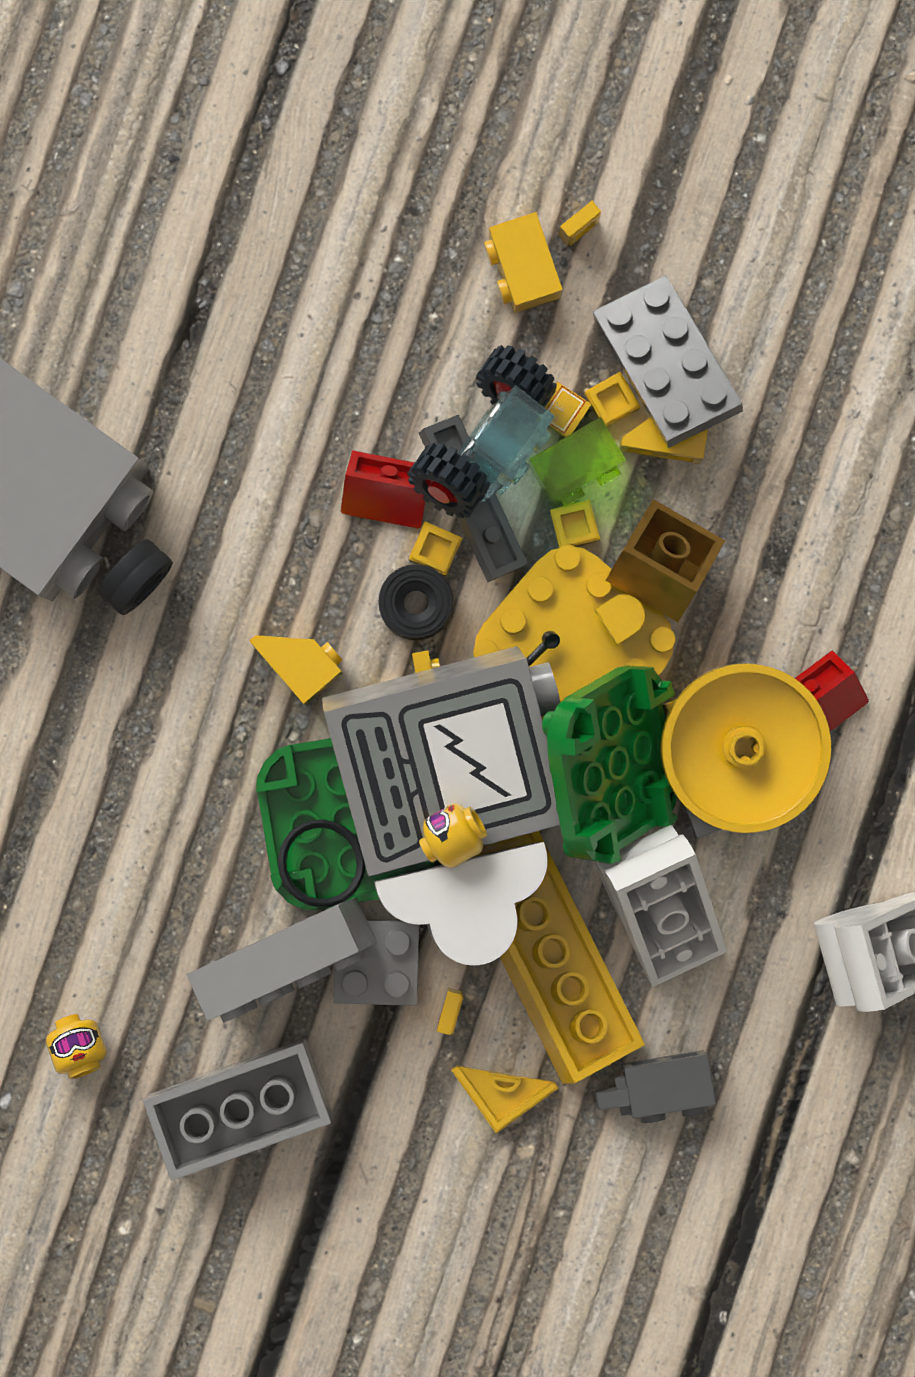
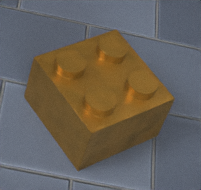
(665, 560)

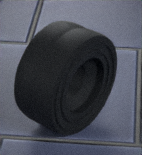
(135, 577)
(409, 579)

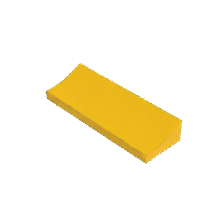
(565, 979)

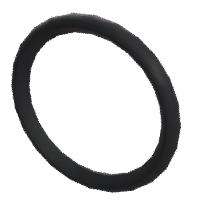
(293, 890)

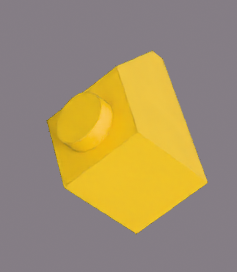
(648, 442)
(300, 663)

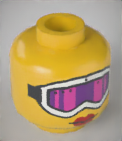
(453, 835)
(76, 1046)

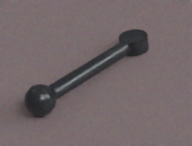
(549, 640)

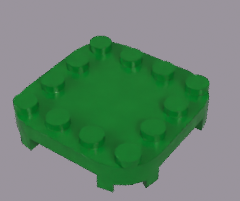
(610, 762)
(303, 786)

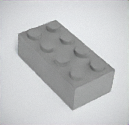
(291, 955)
(238, 1109)

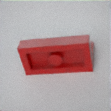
(380, 491)
(834, 688)

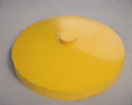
(746, 747)

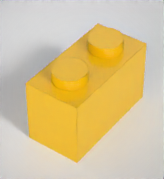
(523, 262)

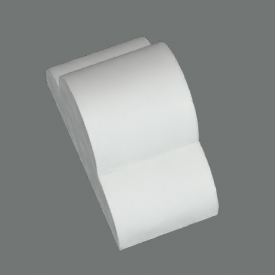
(663, 904)
(469, 905)
(870, 953)

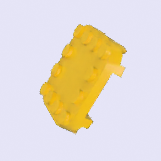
(562, 598)

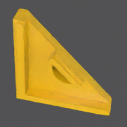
(502, 1095)

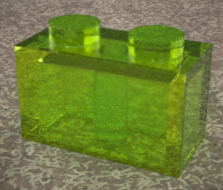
(577, 463)

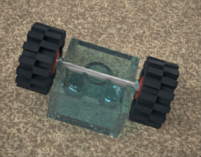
(500, 441)

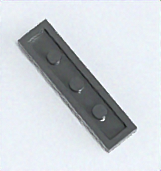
(488, 525)

